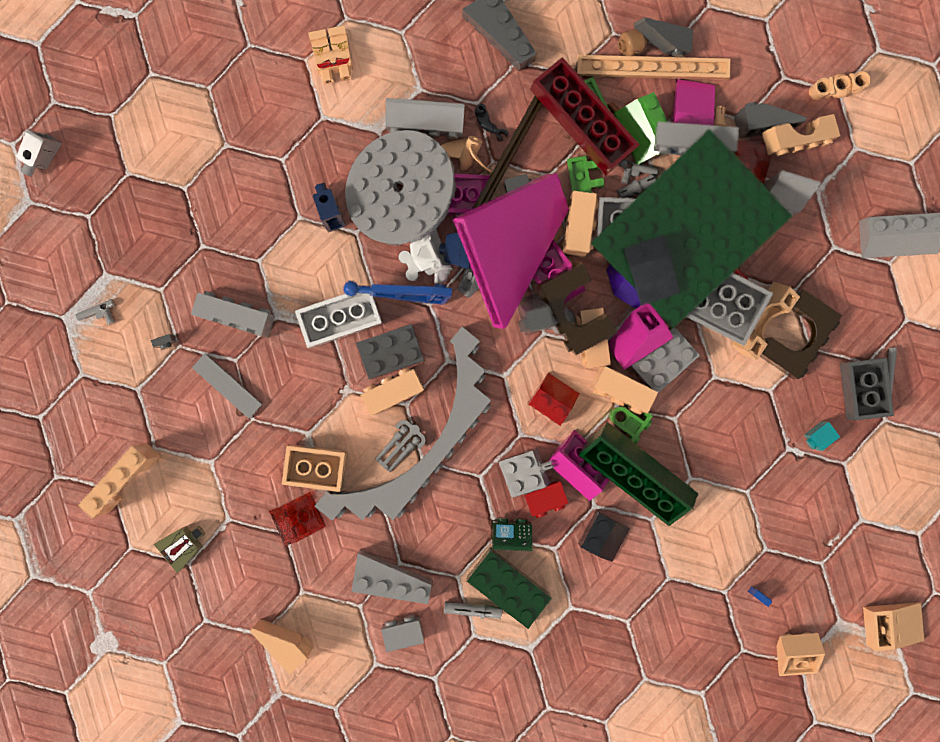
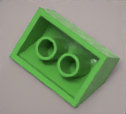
(641, 121)

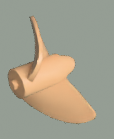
(466, 151)

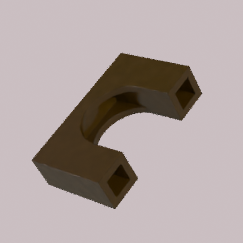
(555, 292)
(821, 322)

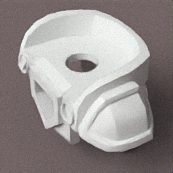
(427, 258)

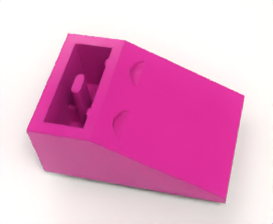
(639, 336)

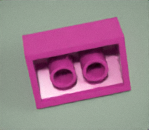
(577, 470)

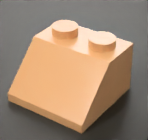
(799, 654)

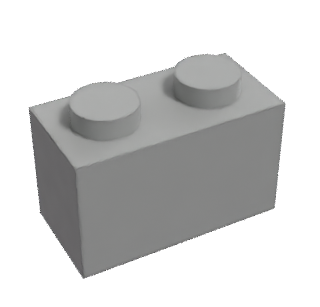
(402, 633)

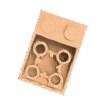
(893, 626)

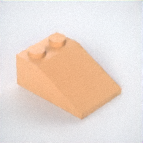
(283, 644)

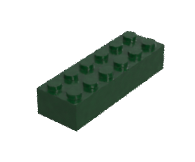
(638, 474)

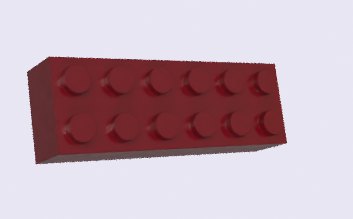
(584, 116)

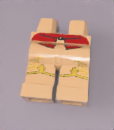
(335, 60)

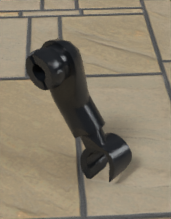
(486, 124)

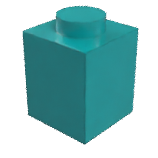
(821, 436)

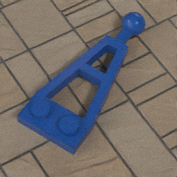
(431, 295)

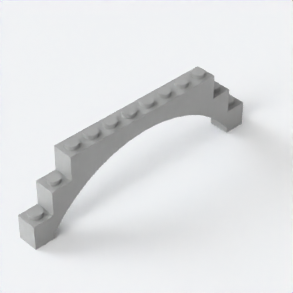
(395, 494)

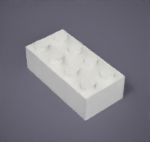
(338, 318)

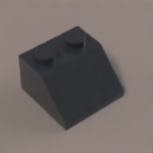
(603, 536)

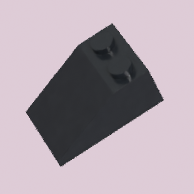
(651, 270)

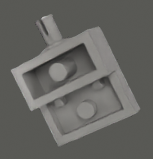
(525, 472)

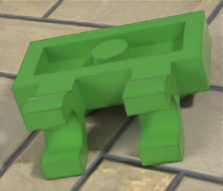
(579, 175)

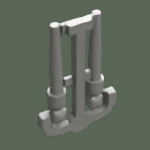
(414, 429)

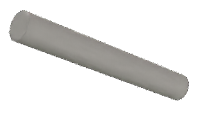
(891, 365)

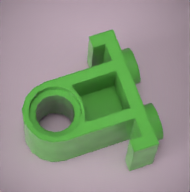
(631, 423)

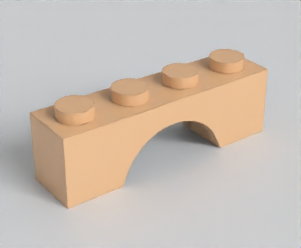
(784, 138)
(781, 302)

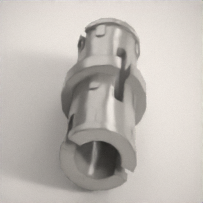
(636, 187)

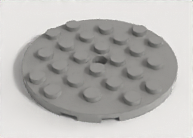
(426, 194)

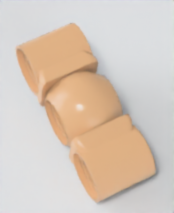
(847, 82)

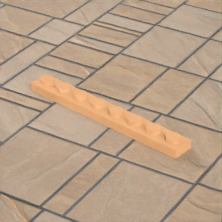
(653, 67)

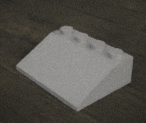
(732, 308)

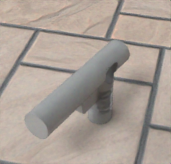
(634, 170)
(99, 312)

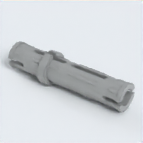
(473, 610)

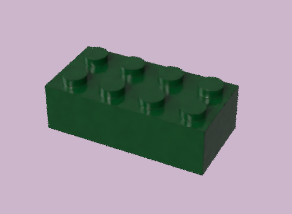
(508, 588)

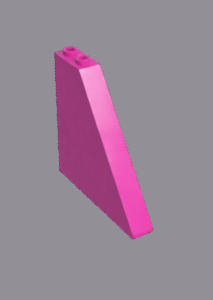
(509, 241)

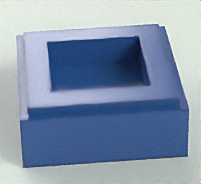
(760, 596)

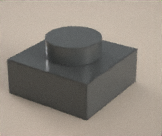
(164, 342)

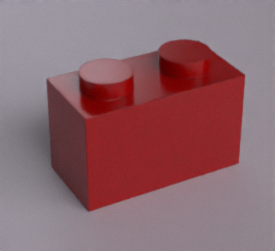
(546, 499)

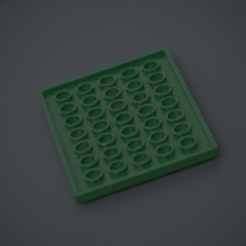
(710, 218)

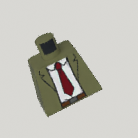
(180, 546)

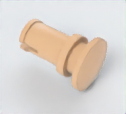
(719, 116)

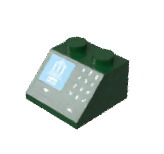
(512, 534)

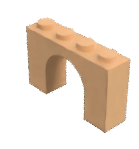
(105, 494)

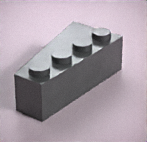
(501, 30)

